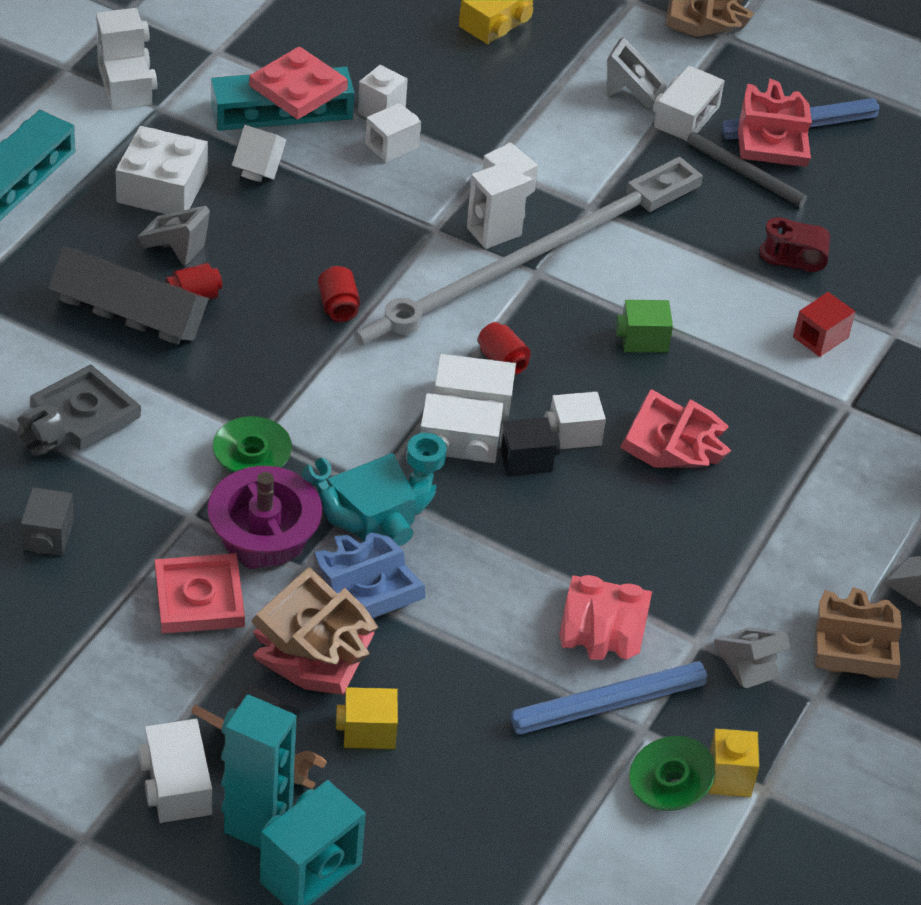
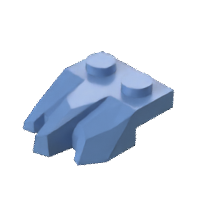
(371, 573)

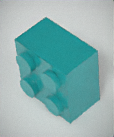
(311, 845)

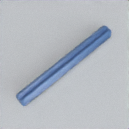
(821, 115)
(608, 697)

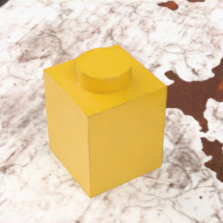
(368, 718)
(734, 762)

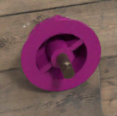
(264, 514)

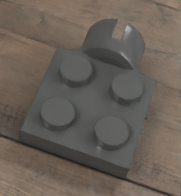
(75, 412)

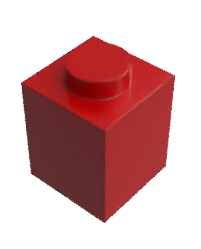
(824, 324)

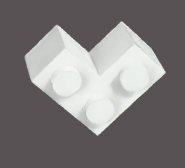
(123, 58)

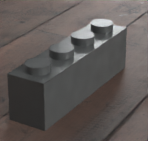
(128, 294)

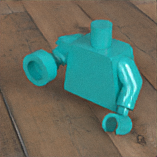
(377, 493)

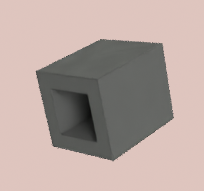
(47, 521)

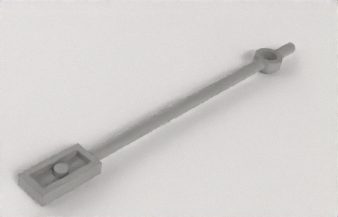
(649, 191)

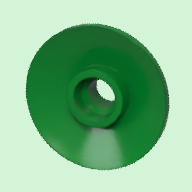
(251, 443)
(669, 760)

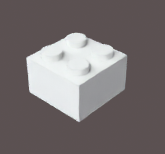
(161, 171)

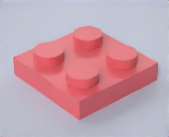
(298, 82)
(199, 593)

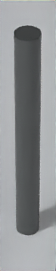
(746, 169)

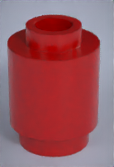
(198, 279)
(339, 293)
(502, 344)

